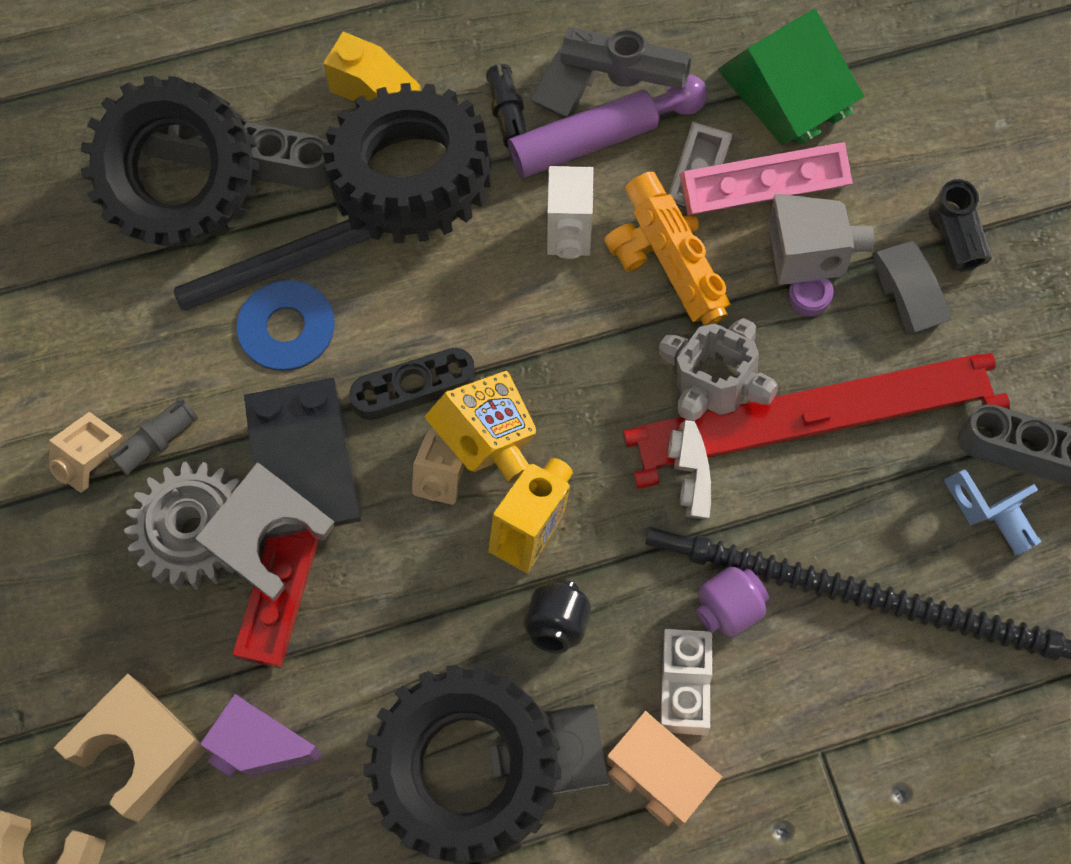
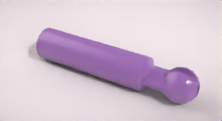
(601, 127)

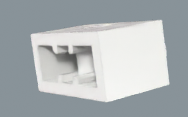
(570, 211)

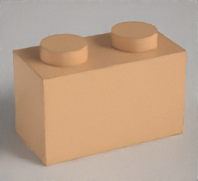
(661, 771)

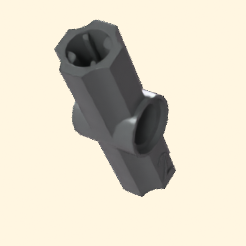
(626, 58)

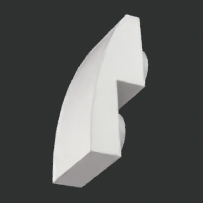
(691, 456)
(686, 681)

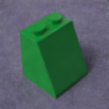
(794, 79)

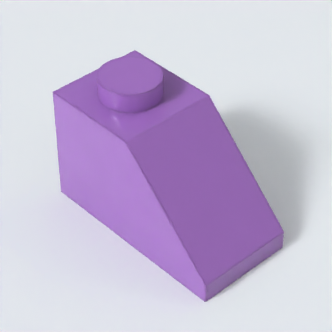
(254, 742)

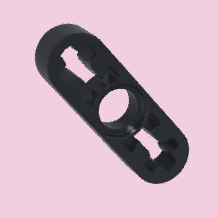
(395, 374)

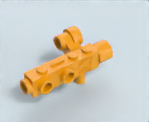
(678, 250)

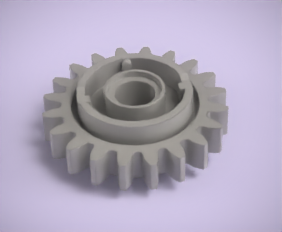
(161, 521)

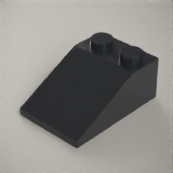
(304, 442)

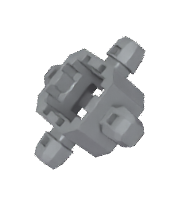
(698, 390)

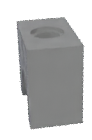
(248, 515)

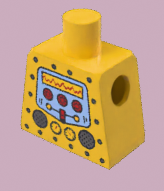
(485, 424)
(530, 514)

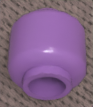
(732, 601)

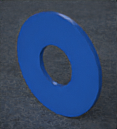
(291, 354)

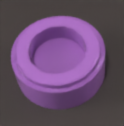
(810, 297)

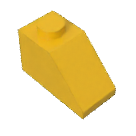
(361, 67)

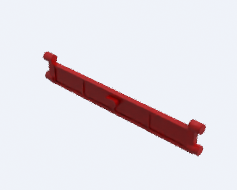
(823, 411)

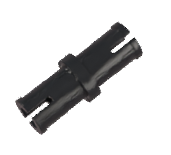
(506, 103)

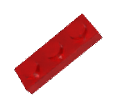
(268, 623)

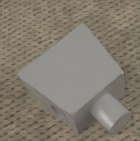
(813, 238)

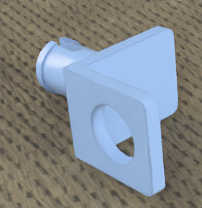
(1005, 512)

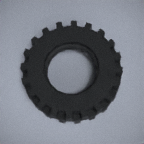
(118, 148)
(416, 201)
(399, 755)

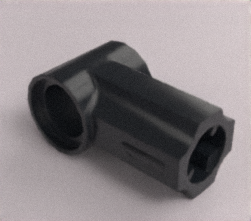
(960, 228)

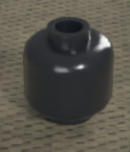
(557, 616)

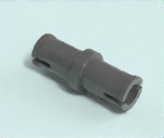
(153, 436)

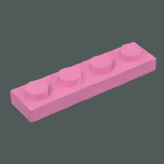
(762, 177)

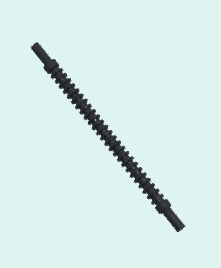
(1050, 643)

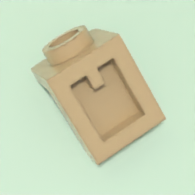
(81, 449)
(436, 470)

